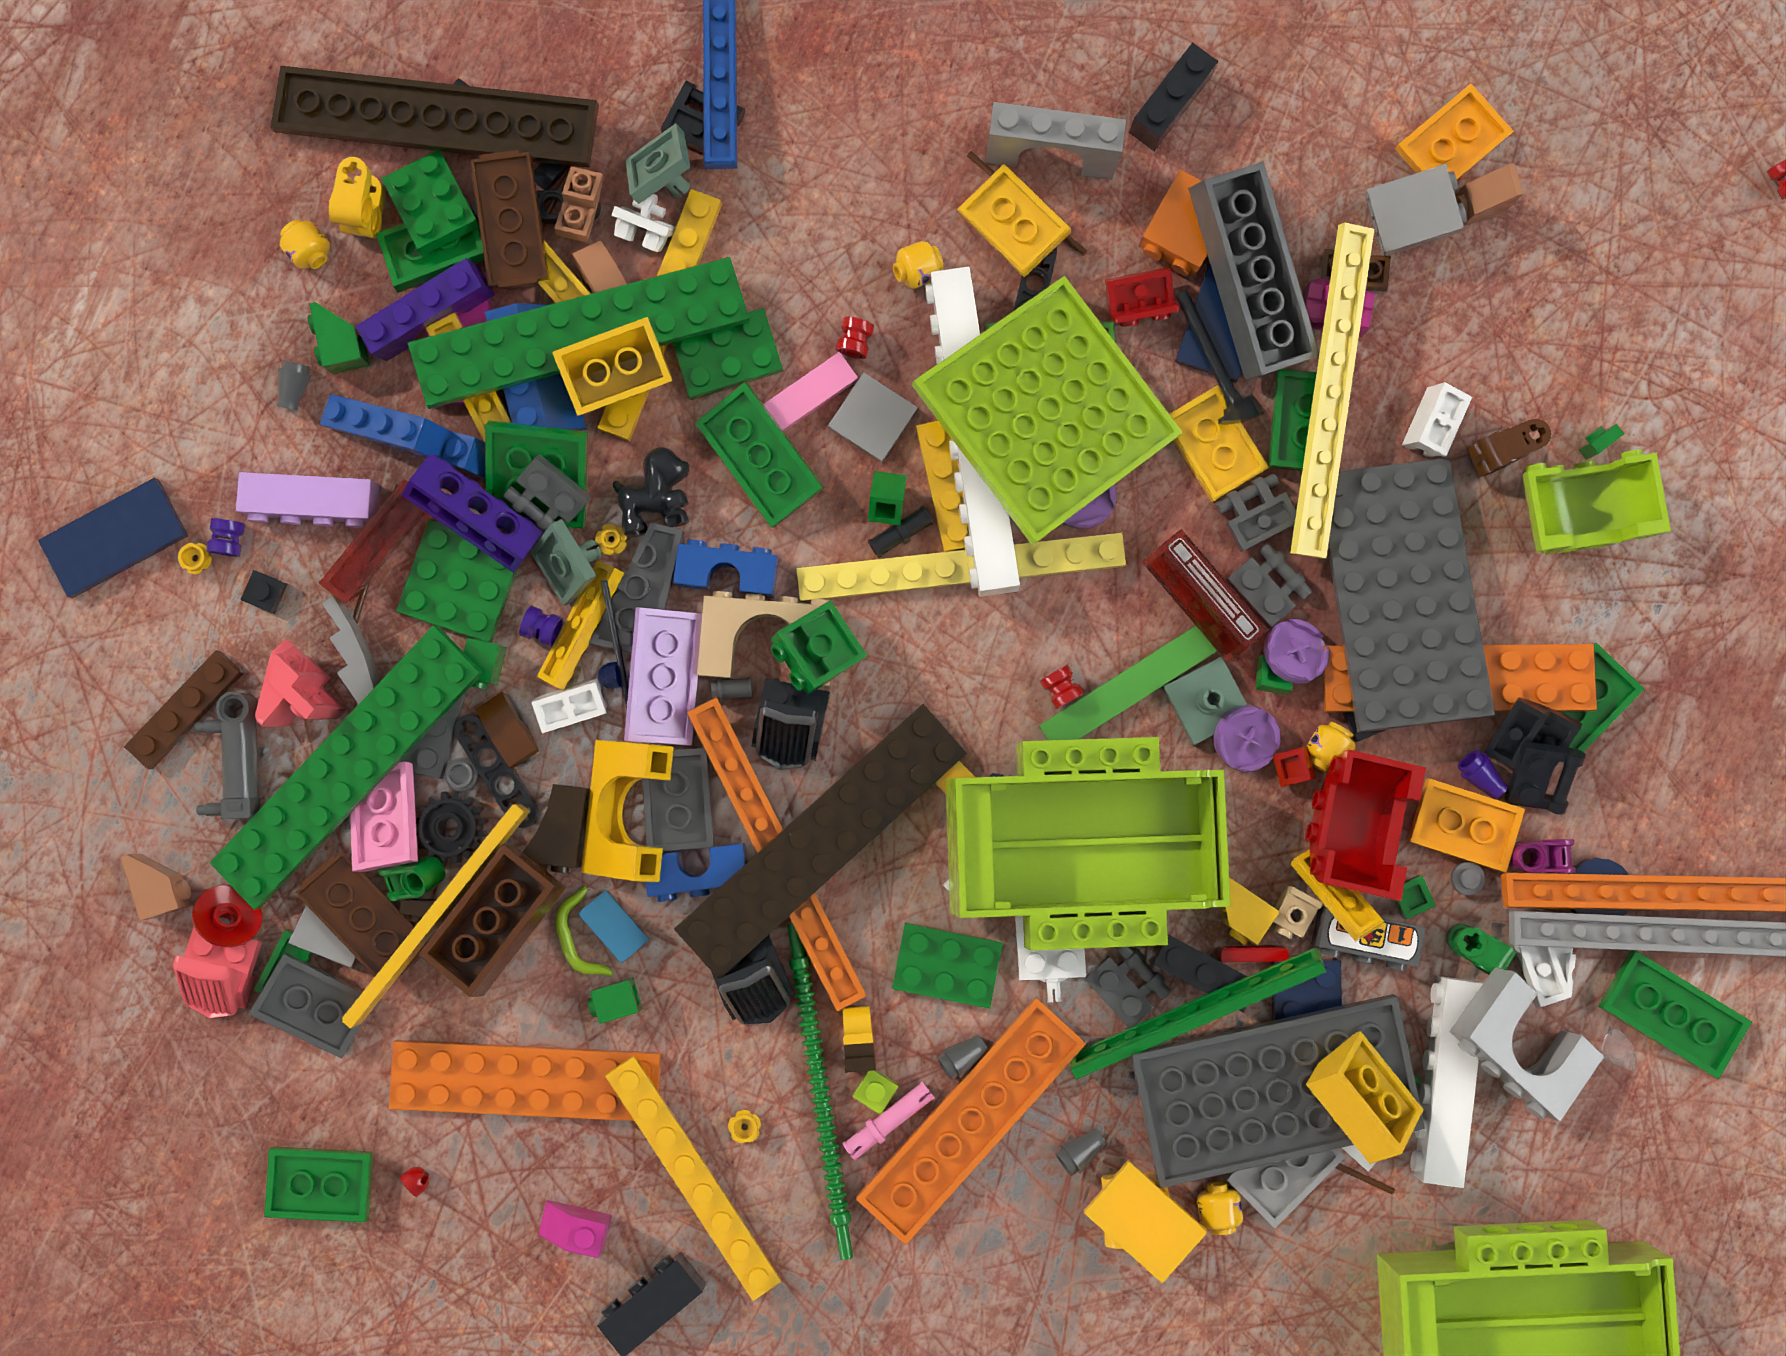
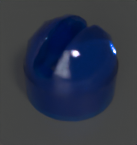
(609, 675)

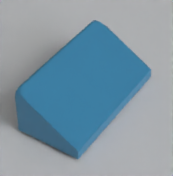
(613, 926)

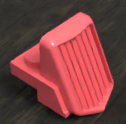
(294, 689)
(216, 977)

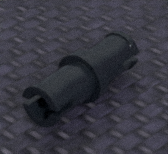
(900, 534)

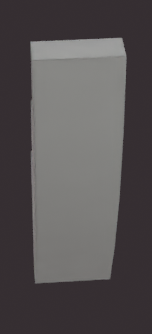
(360, 673)

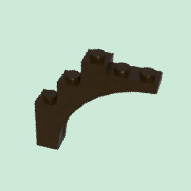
(556, 842)

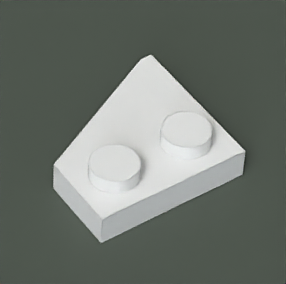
(1548, 972)

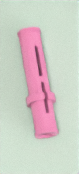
(888, 1121)

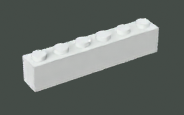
(1447, 1089)

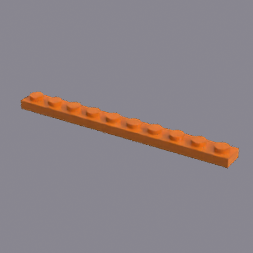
(761, 827)
(1643, 892)

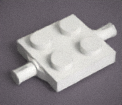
(1048, 965)

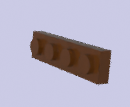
(183, 710)

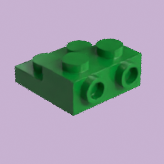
(817, 648)

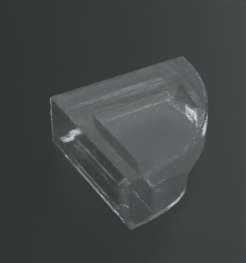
(1618, 1049)

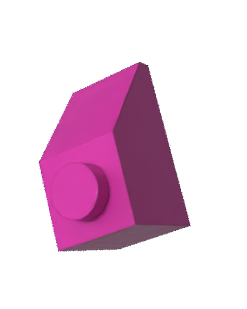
(575, 1228)

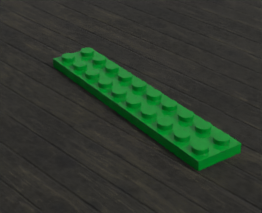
(522, 344)
(346, 767)

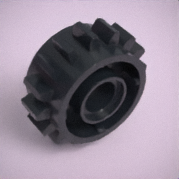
(432, 827)

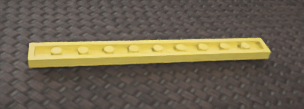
(1332, 390)
(953, 567)

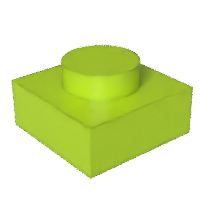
(875, 1091)

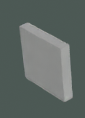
(872, 417)
(316, 938)

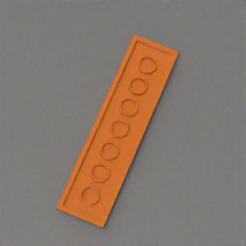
(1543, 673)
(511, 1079)
(970, 1121)

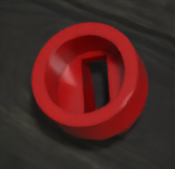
(415, 1180)

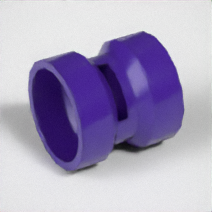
(228, 530)
(540, 626)

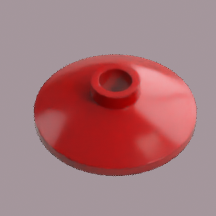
(225, 902)

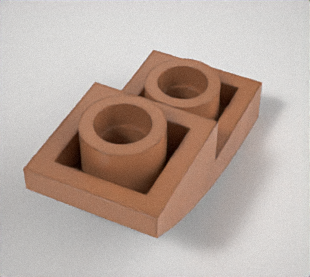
(579, 204)
(598, 267)

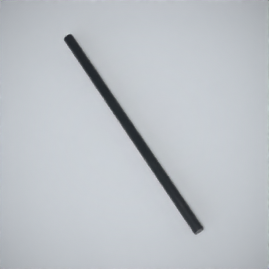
(615, 637)

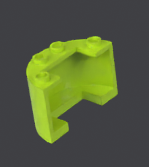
(1595, 503)

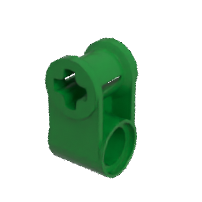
(413, 878)
(1483, 950)

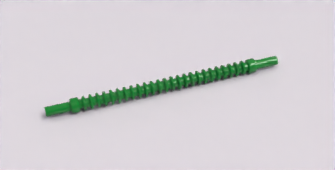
(840, 1216)

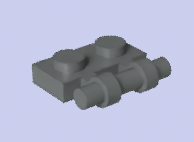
(552, 488)
(1261, 522)
(1261, 592)
(1120, 992)

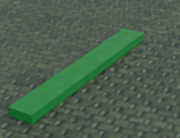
(1198, 1012)

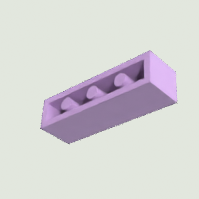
(307, 498)

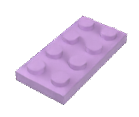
(663, 676)

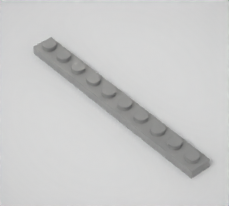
(1647, 933)

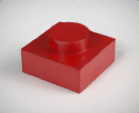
(1294, 766)

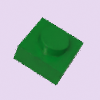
(1599, 440)
(1268, 681)
(1415, 898)

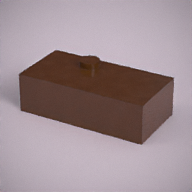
(492, 921)

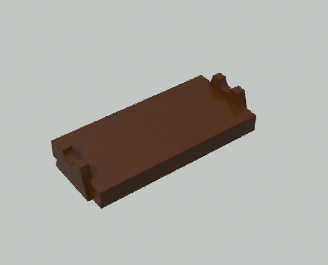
(509, 219)
(356, 912)

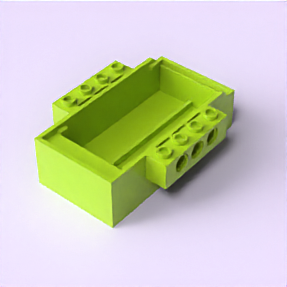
(1088, 843)
(1529, 1294)

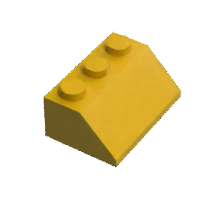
(612, 366)
(1366, 1099)

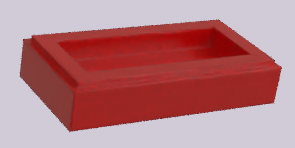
(1260, 953)

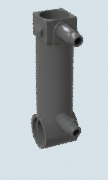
(238, 757)

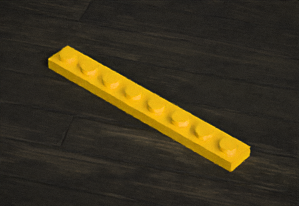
(683, 252)
(693, 1177)

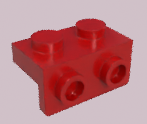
(1141, 296)

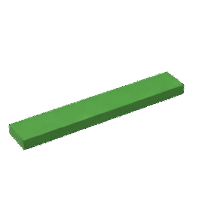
(1129, 687)

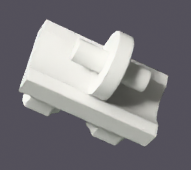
(629, 220)

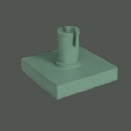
(659, 165)
(565, 562)
(1203, 699)

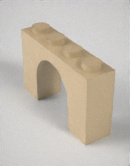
(727, 617)

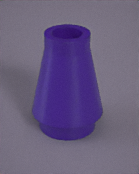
(1481, 772)

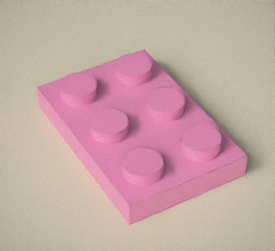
(386, 823)

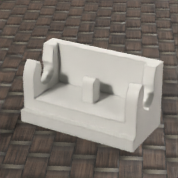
(1437, 420)
(569, 705)

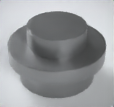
(461, 774)
(1468, 878)

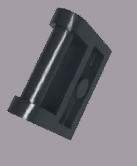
(691, 120)
(1534, 772)

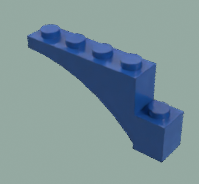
(405, 433)

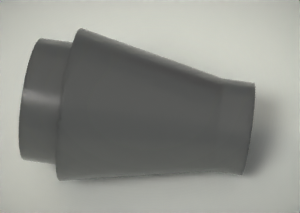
(291, 384)
(961, 1057)
(1080, 1151)

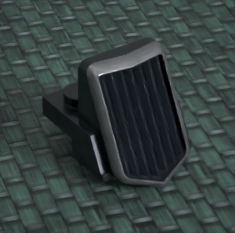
(789, 724)
(756, 986)

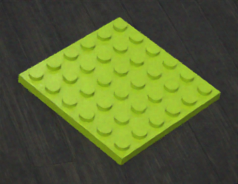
(1047, 409)

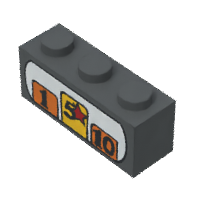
(1393, 941)

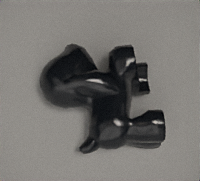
(661, 472)

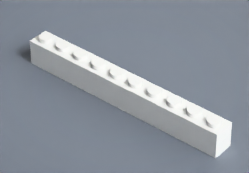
(987, 520)

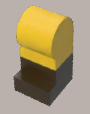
(858, 1040)

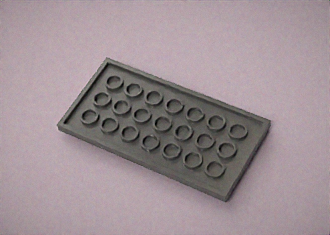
(1406, 598)
(1244, 1092)

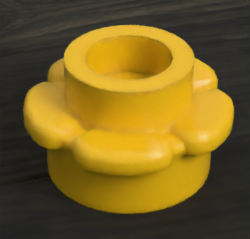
(602, 539)
(186, 556)
(735, 1126)

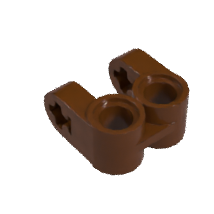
(1507, 446)

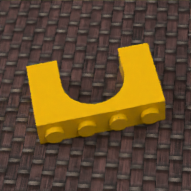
(606, 844)

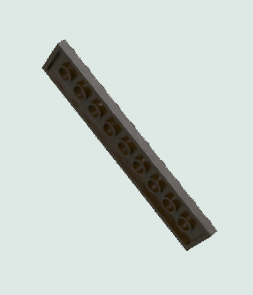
(434, 115)
(820, 841)

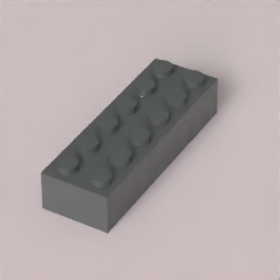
(1253, 270)

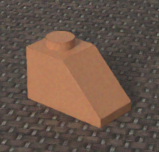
(1490, 194)
(155, 887)

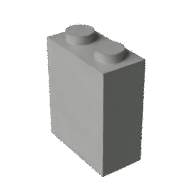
(1415, 210)

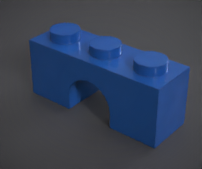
(698, 563)
(674, 879)

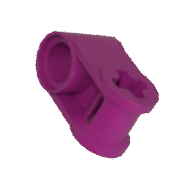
(1547, 856)

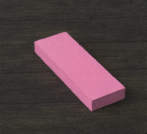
(811, 391)

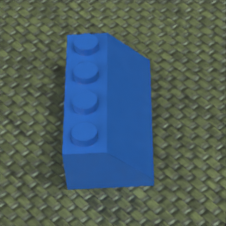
(541, 401)

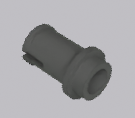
(731, 688)

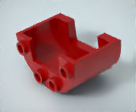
(1361, 823)

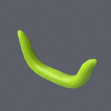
(566, 940)

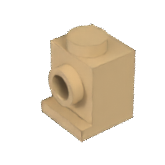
(1290, 900)

